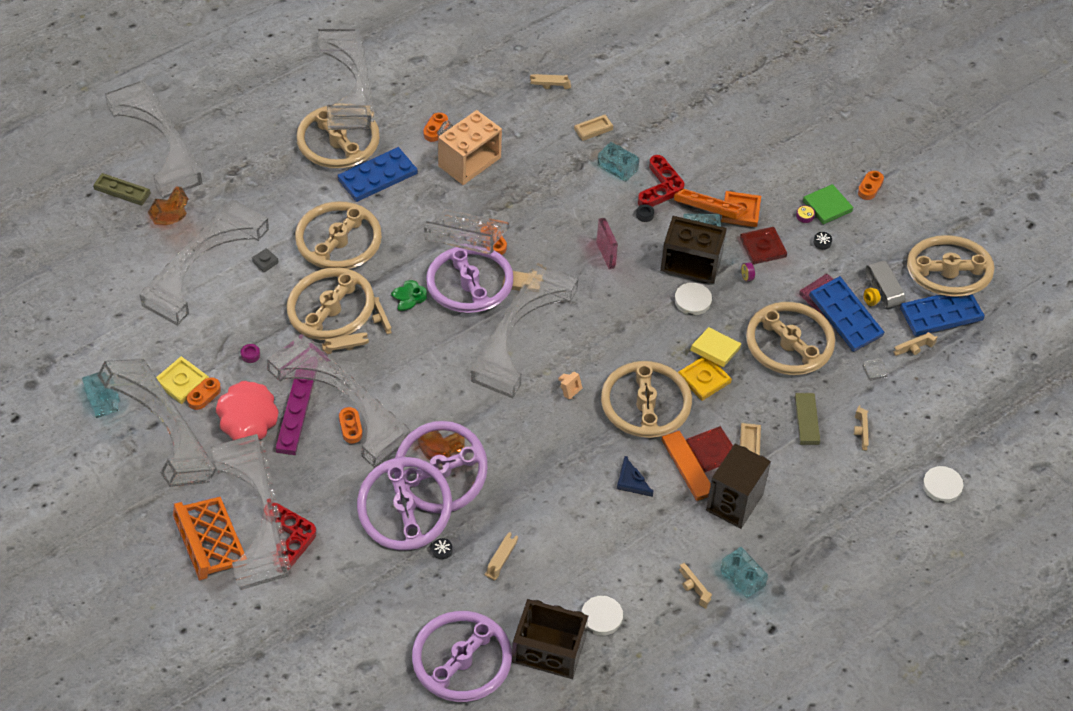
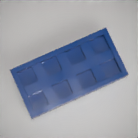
(377, 174)
(940, 313)
(846, 314)

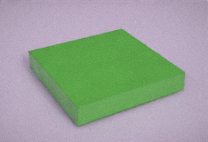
(828, 204)

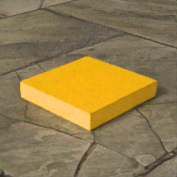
(705, 377)

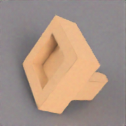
(570, 384)

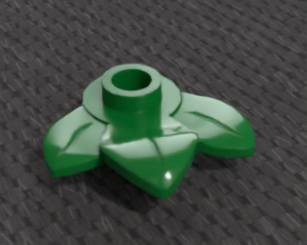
(409, 295)

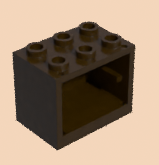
(693, 249)
(738, 485)
(549, 638)

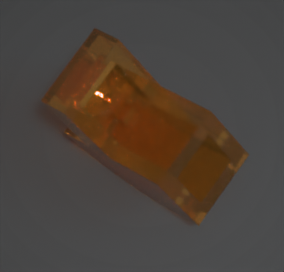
(171, 210)
(434, 444)

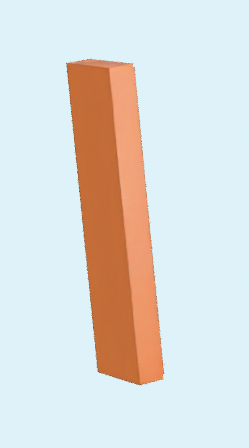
(710, 204)
(687, 464)

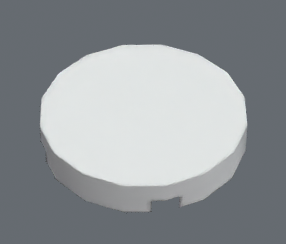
(693, 298)
(943, 484)
(604, 615)

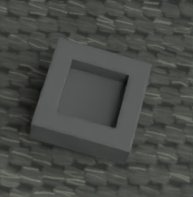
(265, 260)

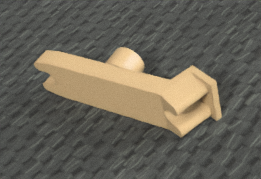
(548, 80)
(380, 316)
(342, 342)
(914, 344)
(862, 430)
(501, 556)
(693, 582)

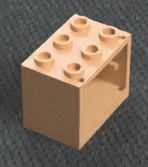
(469, 147)

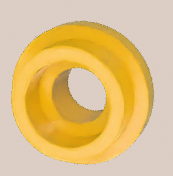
(871, 296)

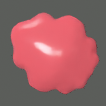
(247, 410)

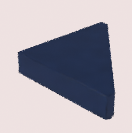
(632, 480)

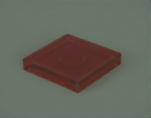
(763, 245)
(710, 448)

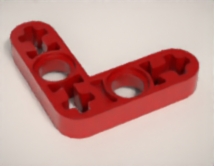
(666, 183)
(296, 533)

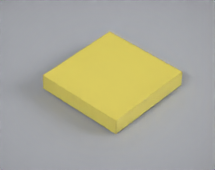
(715, 347)
(180, 379)

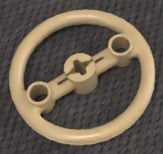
(338, 139)
(338, 235)
(950, 265)
(330, 303)
(790, 338)
(643, 377)

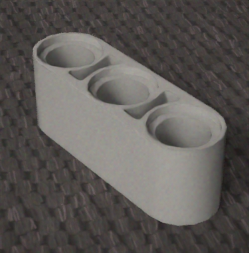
(885, 282)

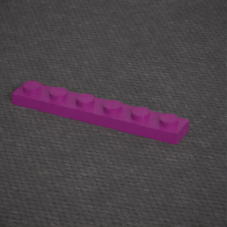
(294, 416)

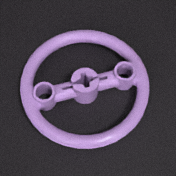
(469, 280)
(448, 463)
(390, 467)
(461, 656)

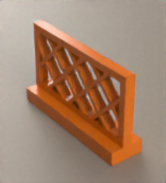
(194, 544)

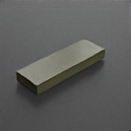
(121, 189)
(807, 419)

